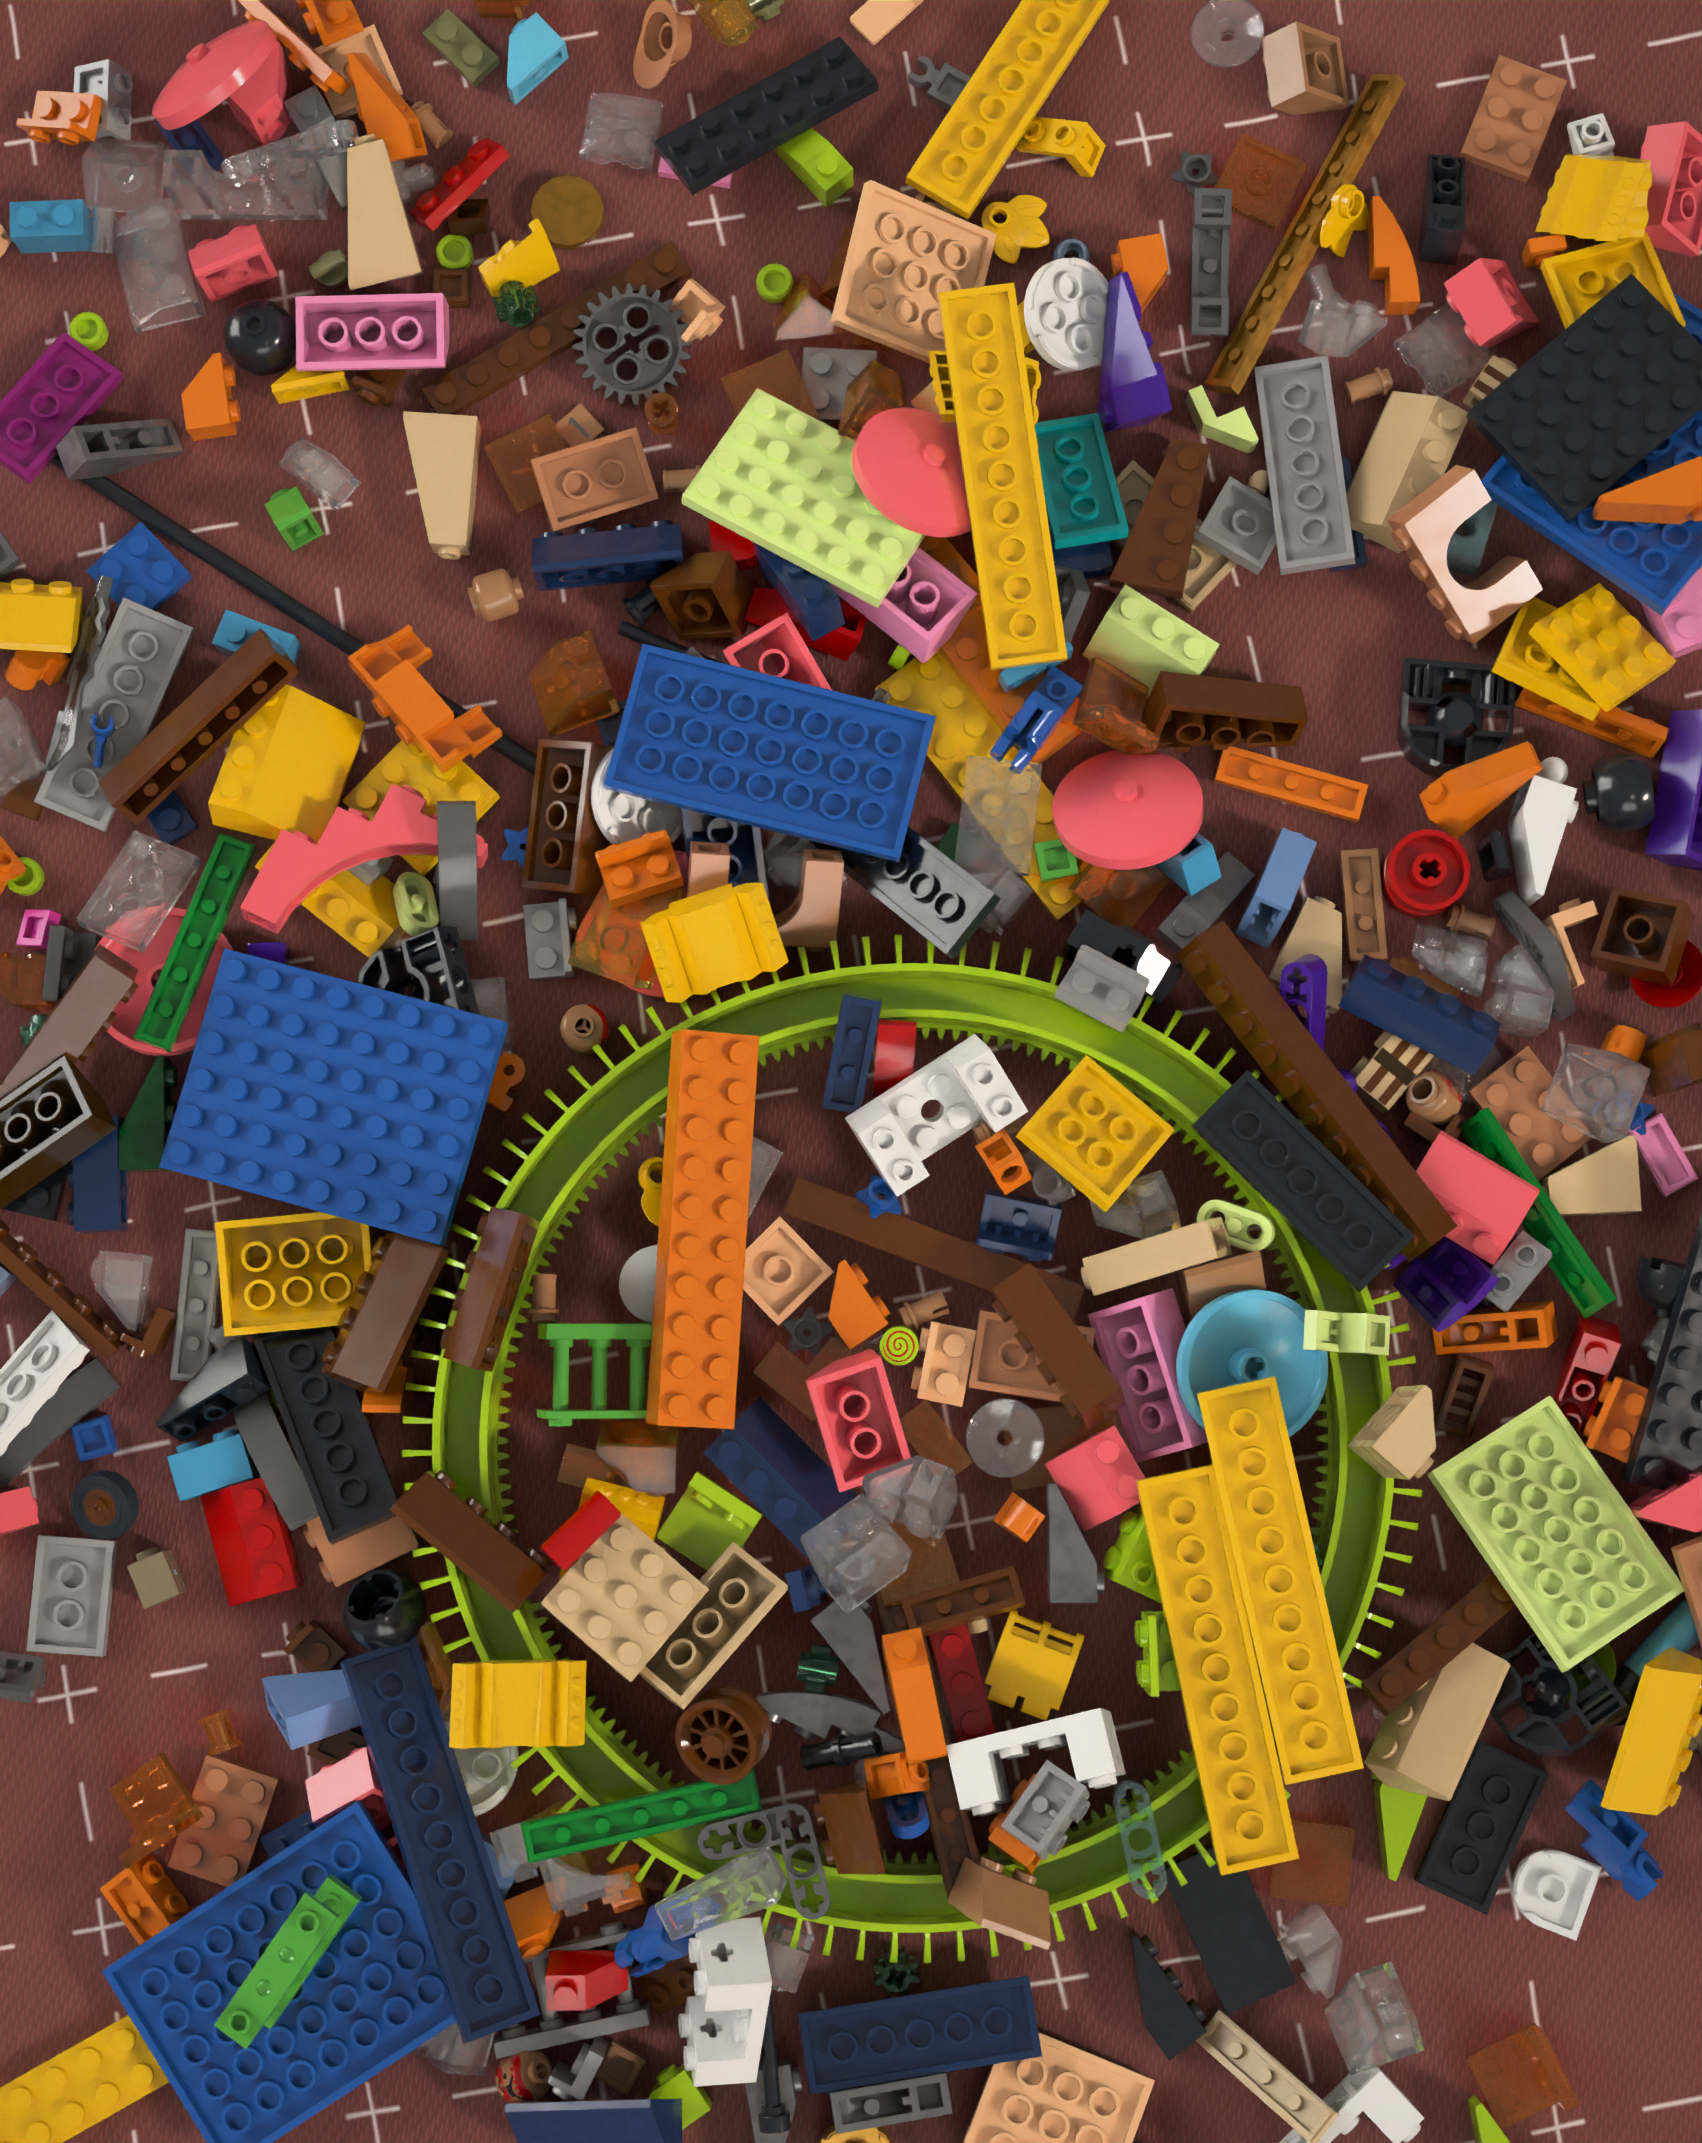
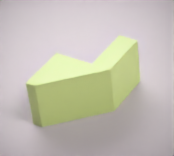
(1229, 429)
(1346, 1332)

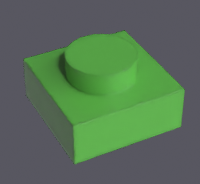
(1054, 861)

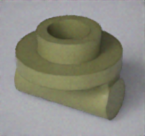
(764, 8)
(330, 268)

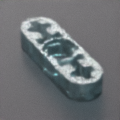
(1156, 1866)

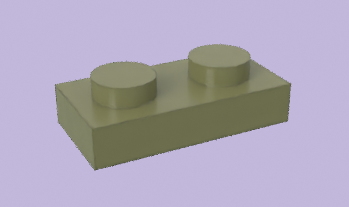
(461, 48)

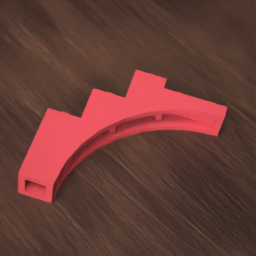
(300, 866)

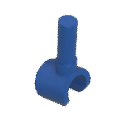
(101, 739)

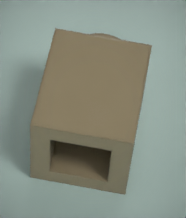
(156, 1577)

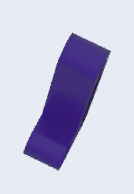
(1306, 984)

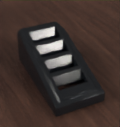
(1494, 857)

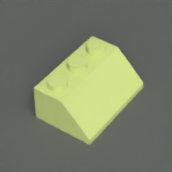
(1148, 639)

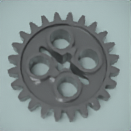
(613, 316)

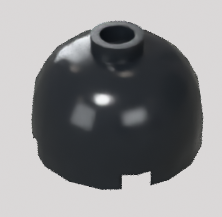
(260, 337)
(1658, 1283)

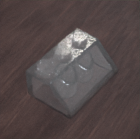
(156, 266)

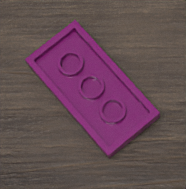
(48, 401)

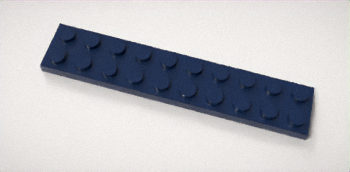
(440, 1840)

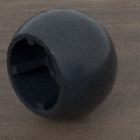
(1620, 792)
(384, 1609)

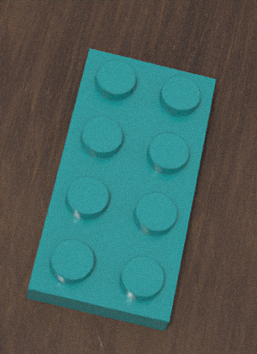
(1079, 482)

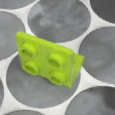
(708, 1521)
(1157, 1668)

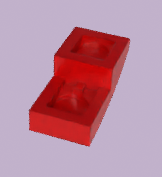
(893, 1054)

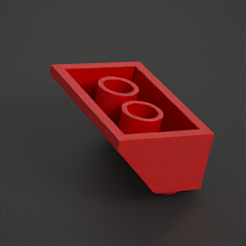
(251, 1542)

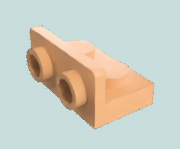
(945, 1363)

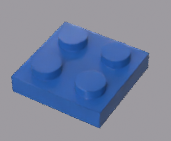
(141, 569)

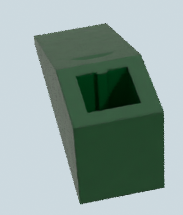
(149, 1121)

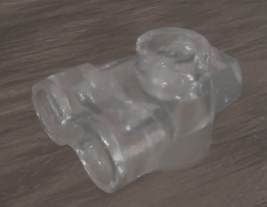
(414, 179)
(1044, 1180)

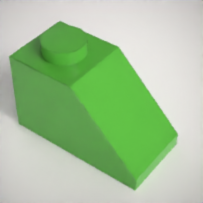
(293, 518)

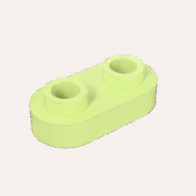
(415, 903)
(1238, 1222)

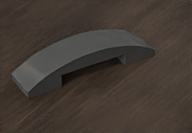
(1210, 262)
(458, 867)
(71, 1402)
(275, 1460)

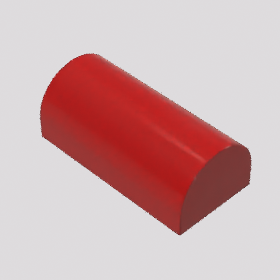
(580, 1531)

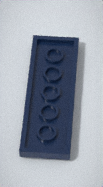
(919, 2034)

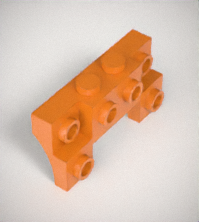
(414, 706)

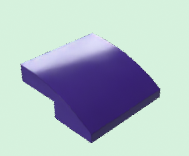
(1446, 1283)

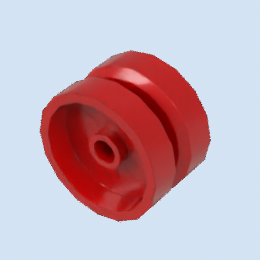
(1442, 860)

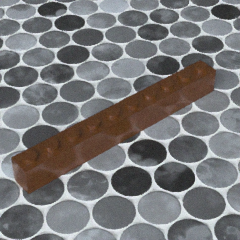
(1312, 1082)

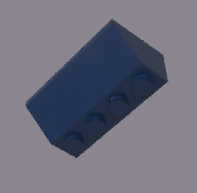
(606, 556)
(1419, 1014)
(778, 1472)
(597, 2121)

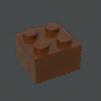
(1642, 936)

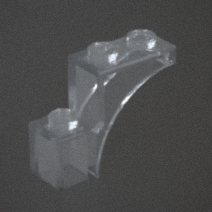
(565, 1885)

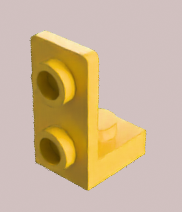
(1064, 139)

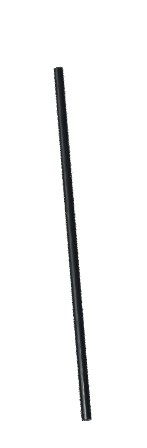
(266, 590)

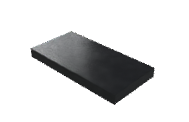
(1481, 1827)
(1230, 1932)

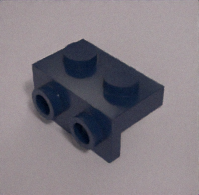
(1018, 1225)

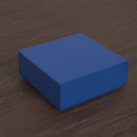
(94, 1438)

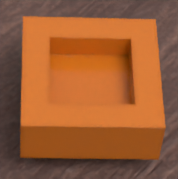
(1542, 248)

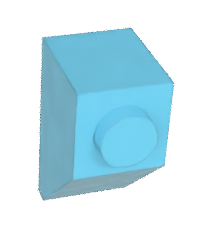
(532, 55)

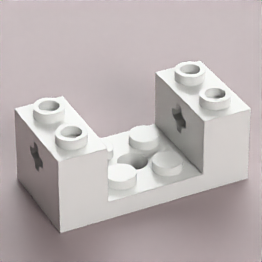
(969, 1090)
(979, 1766)
(729, 2018)
(1378, 2098)

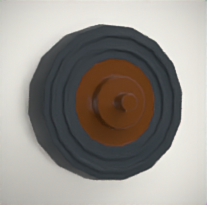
(104, 1504)

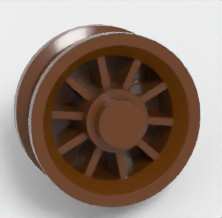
(723, 1735)

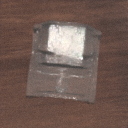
(621, 130)
(1442, 351)
(1452, 957)

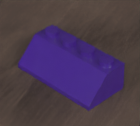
(1677, 823)

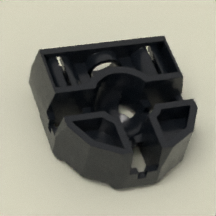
(1421, 692)
(1130, 945)
(424, 957)
(1596, 1705)

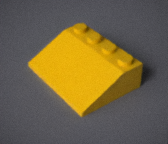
(286, 767)
(290, 1270)

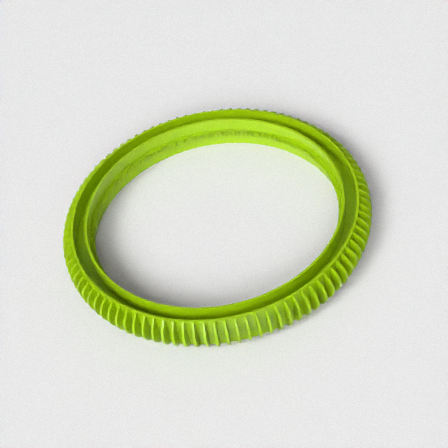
(792, 1014)

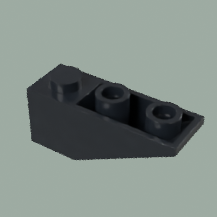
(1443, 210)
(219, 1387)
(1164, 2011)

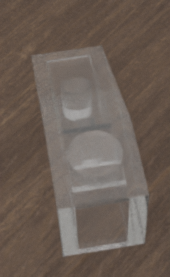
(724, 1894)

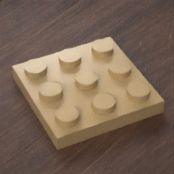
(624, 1597)

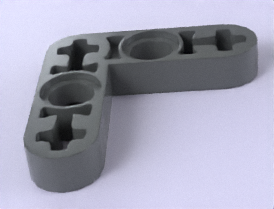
(1542, 947)
(775, 1835)

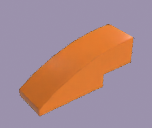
(1391, 260)

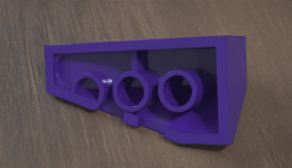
(1131, 385)

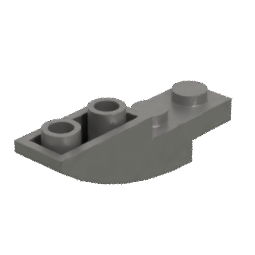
(816, 1713)

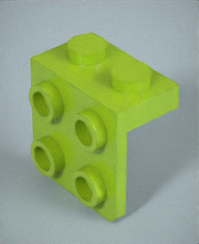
(1130, 1558)

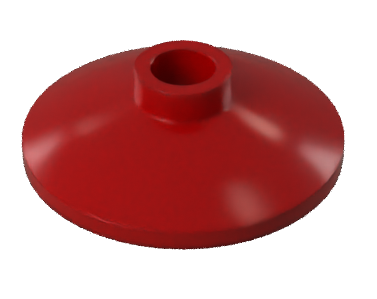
(1685, 986)

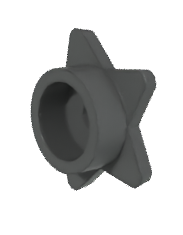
(1197, 162)
(807, 1321)

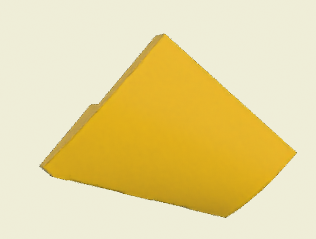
(521, 261)

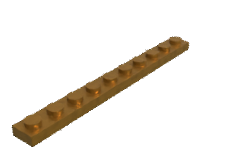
(1304, 234)

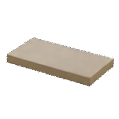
(1205, 566)

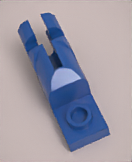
(1037, 718)
(1615, 1841)
(650, 1946)

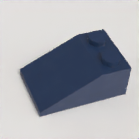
(743, 841)

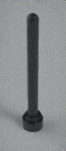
(773, 2116)

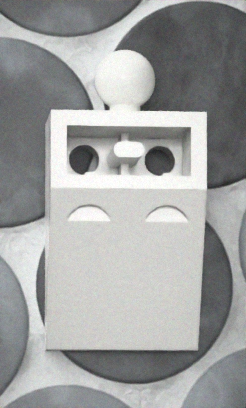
(1538, 826)

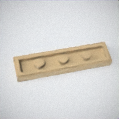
(1267, 2078)

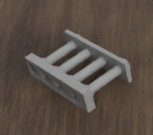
(590, 2023)

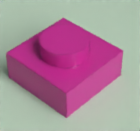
(36, 927)

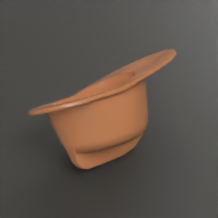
(662, 43)

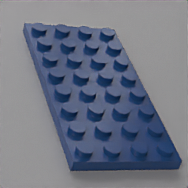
(770, 752)

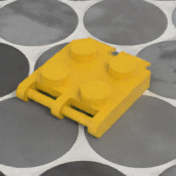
(1032, 1666)

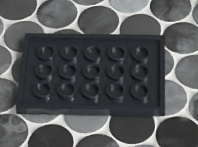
(1596, 399)

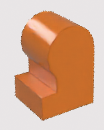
(32, 666)
(1625, 1041)
(508, 1076)
(1004, 1161)
(1019, 1517)
(636, 1895)

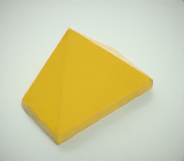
(307, 384)

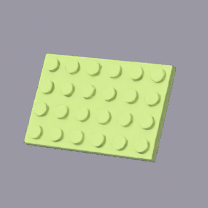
(796, 494)
(1556, 1533)

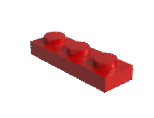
(459, 183)
(962, 1683)

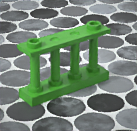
(599, 1338)
(288, 1961)

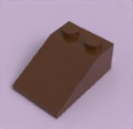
(851, 1829)

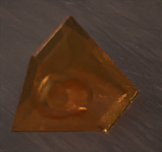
(805, 312)

